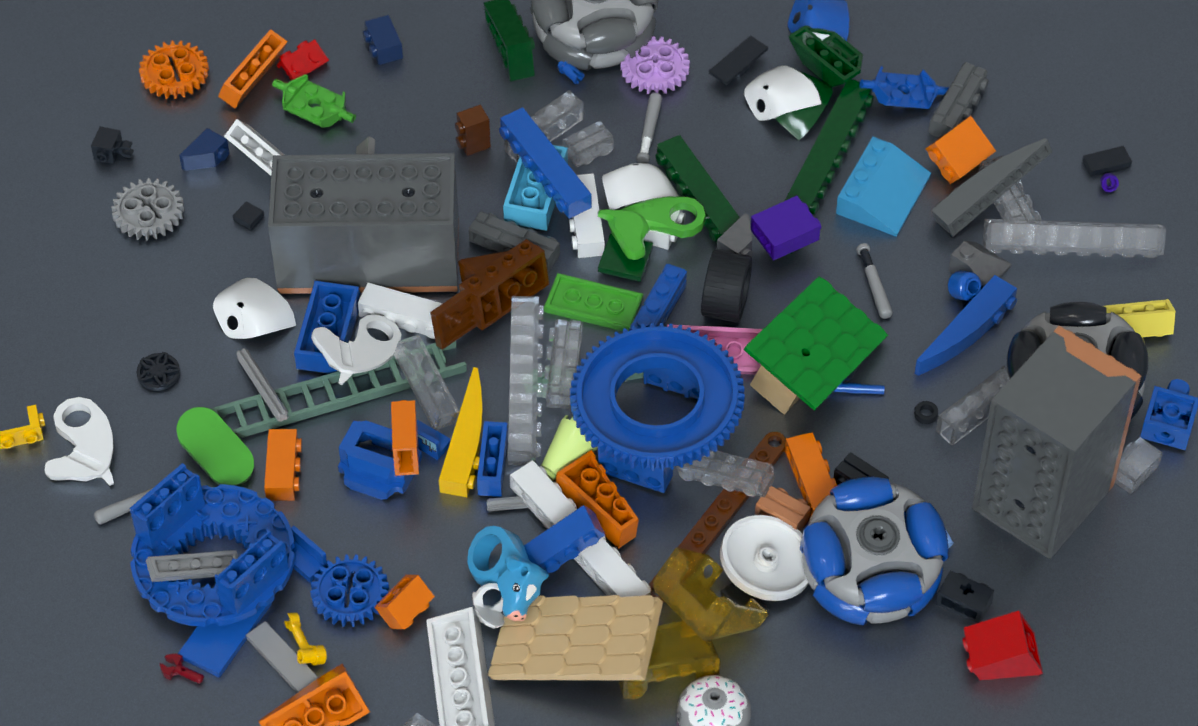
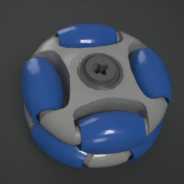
(874, 551)

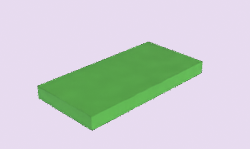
(593, 302)

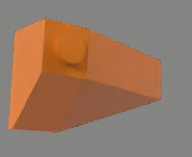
(324, 702)

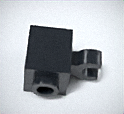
(109, 144)

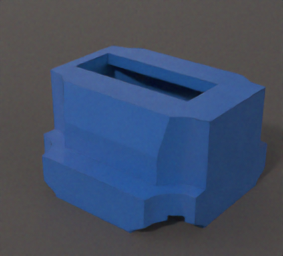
(368, 470)

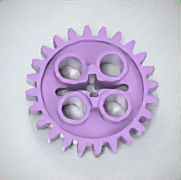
(657, 66)

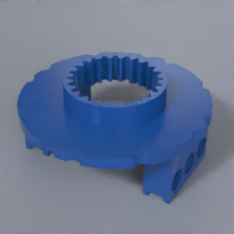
(184, 511)

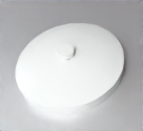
(764, 558)

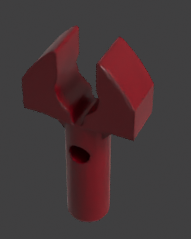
(179, 669)

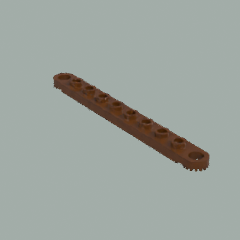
(727, 504)

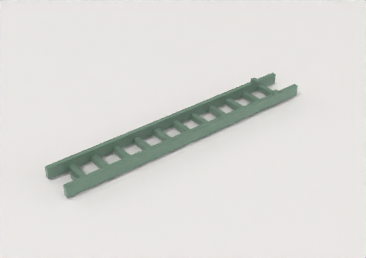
(334, 404)

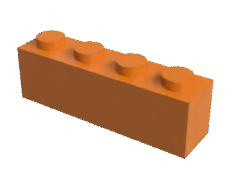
(252, 69)
(809, 468)

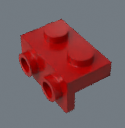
(304, 60)

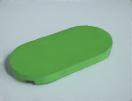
(215, 446)

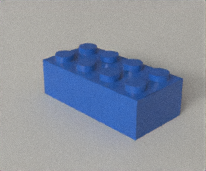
(328, 307)

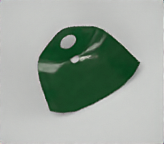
(801, 120)

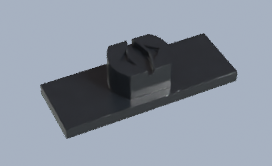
(738, 60)

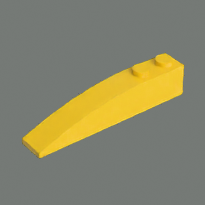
(465, 445)

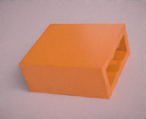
(960, 150)
(405, 438)

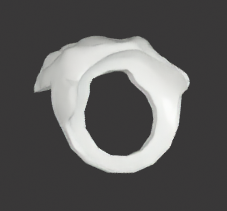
(487, 614)

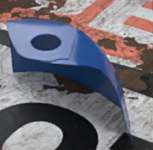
(825, 15)

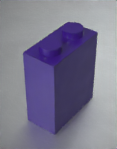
(785, 227)

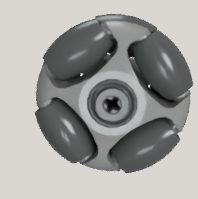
(593, 30)

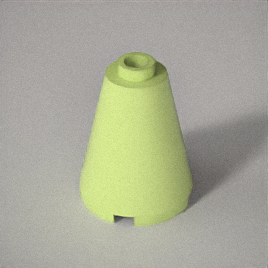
(565, 447)

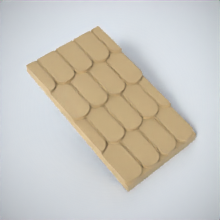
(578, 639)

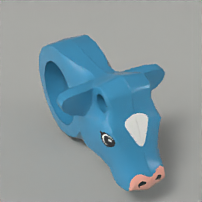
(514, 573)

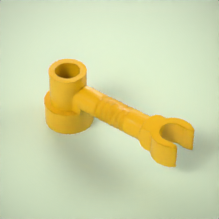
(307, 653)

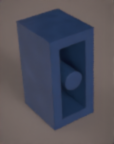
(383, 40)

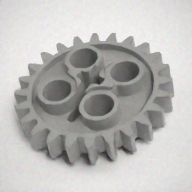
(147, 209)

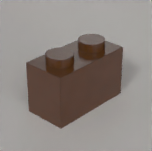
(473, 130)

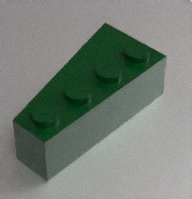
(510, 38)

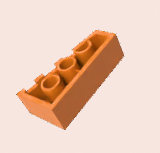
(589, 486)

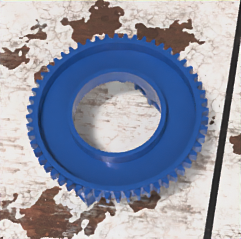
(676, 363)

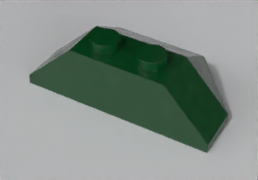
(827, 54)

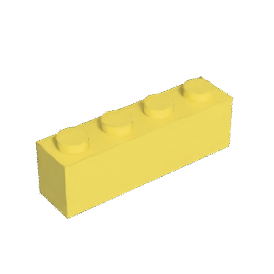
(1147, 317)

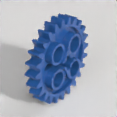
(328, 587)

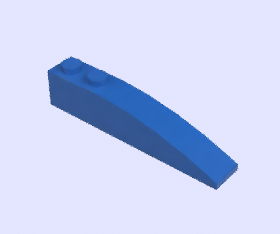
(970, 324)

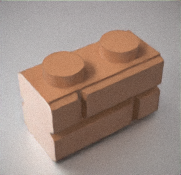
(783, 506)

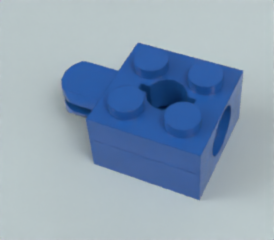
(1171, 412)

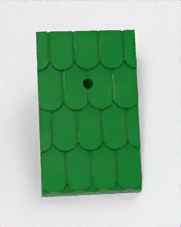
(811, 347)

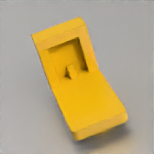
(25, 434)

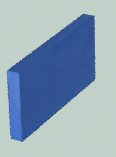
(216, 646)

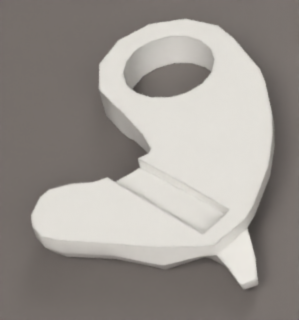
(363, 353)
(92, 444)

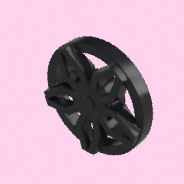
(158, 371)

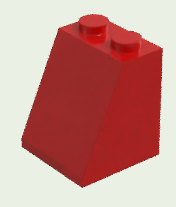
(1002, 648)

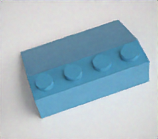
(882, 188)

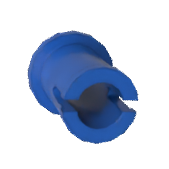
(570, 71)

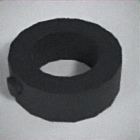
(929, 406)

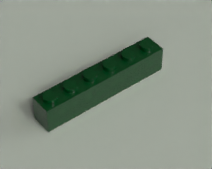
(694, 182)

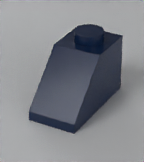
(205, 151)

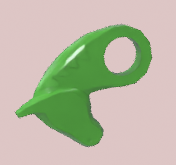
(634, 221)

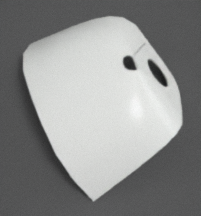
(786, 92)
(636, 184)
(262, 310)

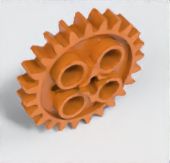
(159, 74)

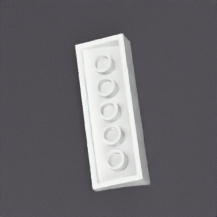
(460, 669)

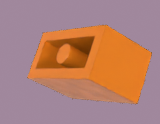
(404, 602)

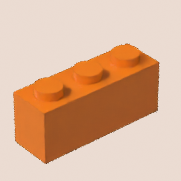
(282, 464)

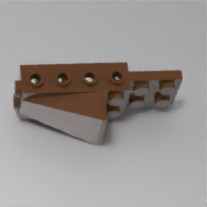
(488, 290)

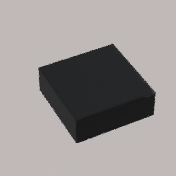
(248, 215)

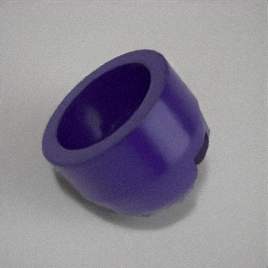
(1113, 181)

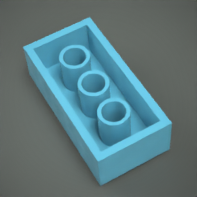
(527, 200)

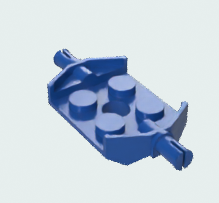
(919, 89)

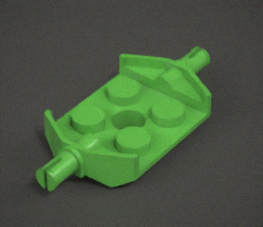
(302, 93)

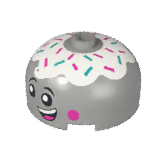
(698, 707)

